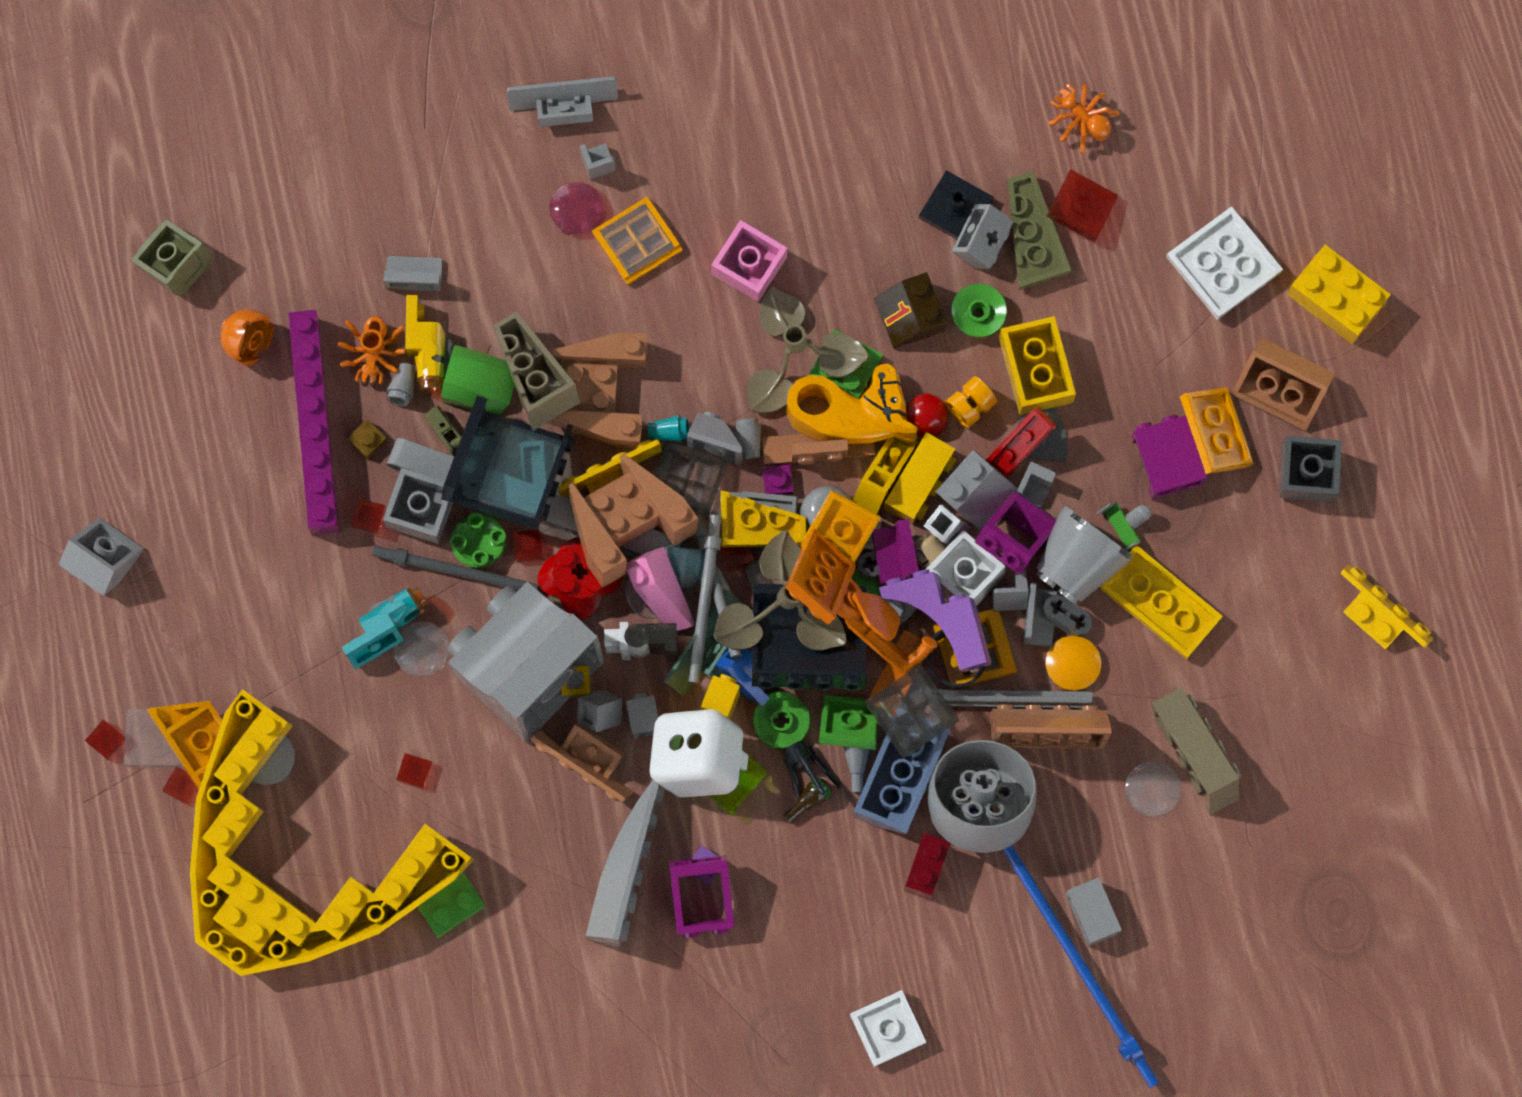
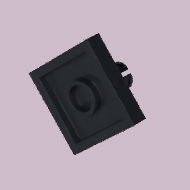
(952, 204)

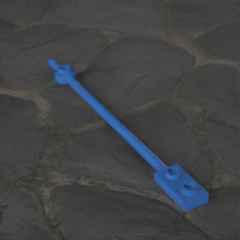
(1129, 1047)

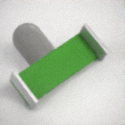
(1124, 524)

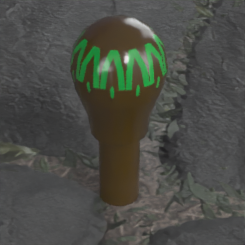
(808, 799)

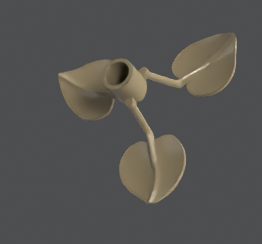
(784, 315)
(739, 628)

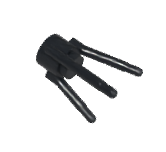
(800, 756)

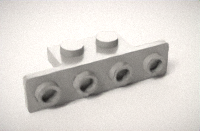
(563, 101)

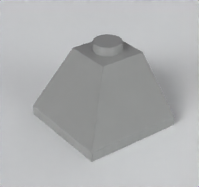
(714, 437)

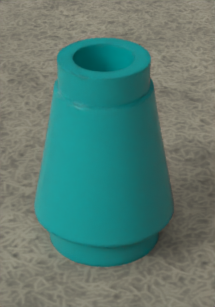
(669, 429)

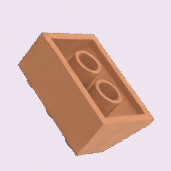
(1283, 383)

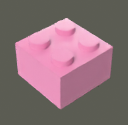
(749, 261)

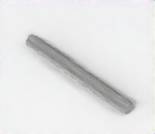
(1018, 698)

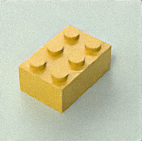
(1338, 294)
(1037, 365)

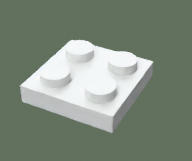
(887, 1028)

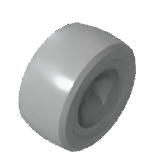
(981, 772)

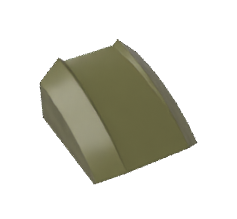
(172, 258)

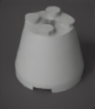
(1079, 557)

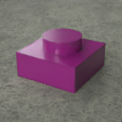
(777, 480)

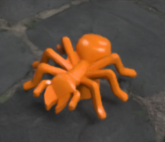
(1087, 118)
(373, 345)

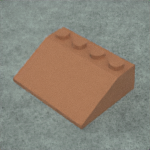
(1050, 728)

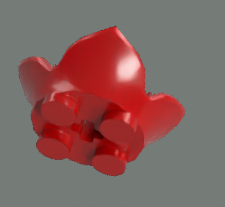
(576, 595)

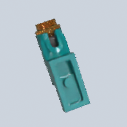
(382, 626)

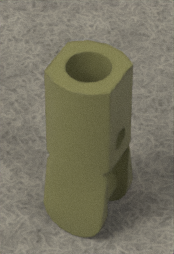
(443, 427)

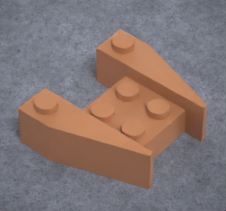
(594, 371)
(625, 512)

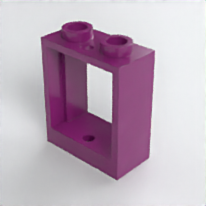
(1025, 517)
(698, 867)

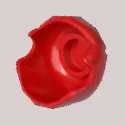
(927, 414)

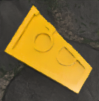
(755, 524)

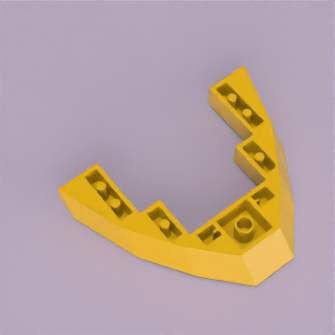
(247, 920)

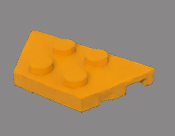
(190, 733)

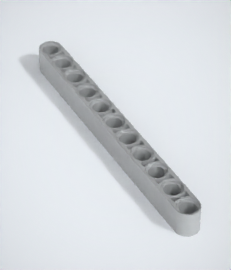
(437, 465)

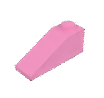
(658, 587)

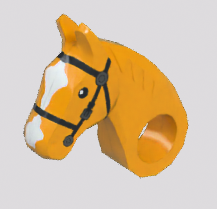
(863, 420)

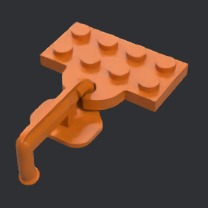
(825, 586)

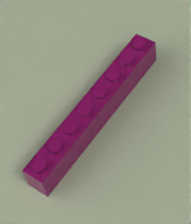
(313, 422)

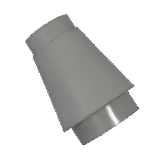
(402, 386)
(749, 436)

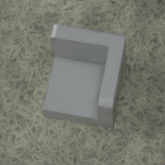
(597, 160)
(1036, 484)
(1011, 596)
(599, 710)

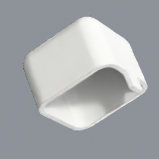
(699, 771)

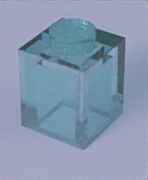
(687, 564)

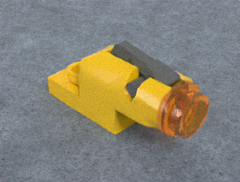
(428, 345)

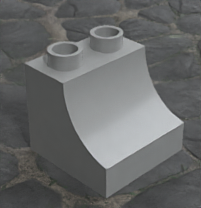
(524, 658)

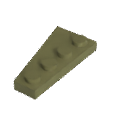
(1035, 238)

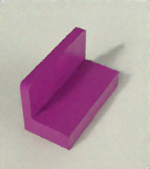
(895, 551)

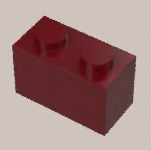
(927, 866)

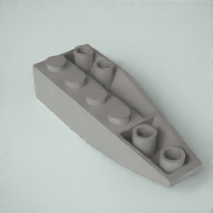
(622, 872)

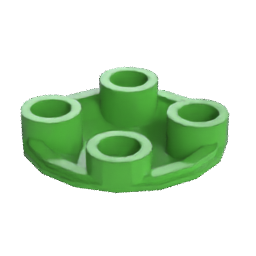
(478, 540)

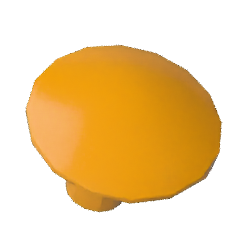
(1073, 663)

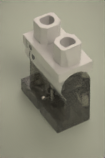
(643, 640)

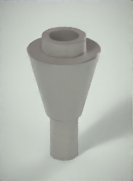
(856, 762)

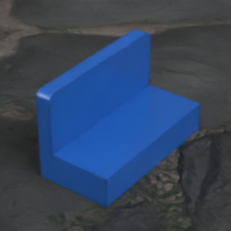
(741, 671)

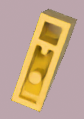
(883, 473)

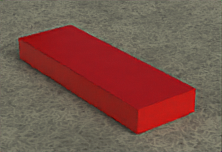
(1021, 442)

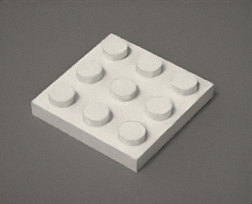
(1224, 263)

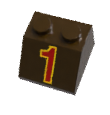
(911, 311)

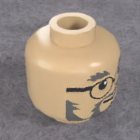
(927, 550)

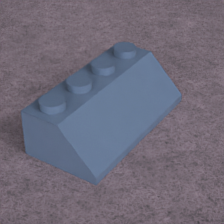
(897, 785)

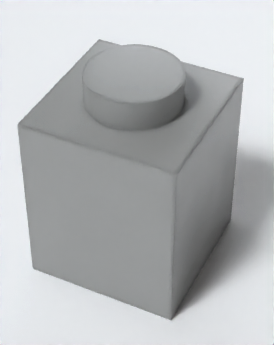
(946, 525)
(642, 715)

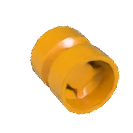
(978, 396)

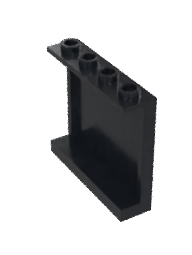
(785, 662)

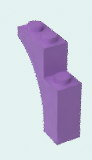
(956, 618)

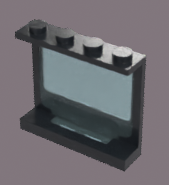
(506, 467)

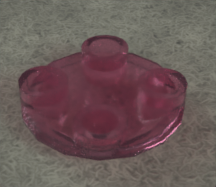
(576, 208)

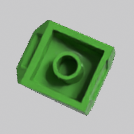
(474, 375)

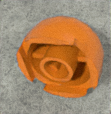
(245, 335)

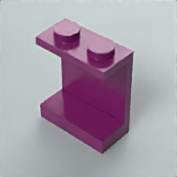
(1169, 456)

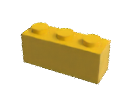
(920, 479)

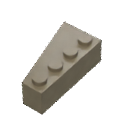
(538, 377)
(1197, 749)

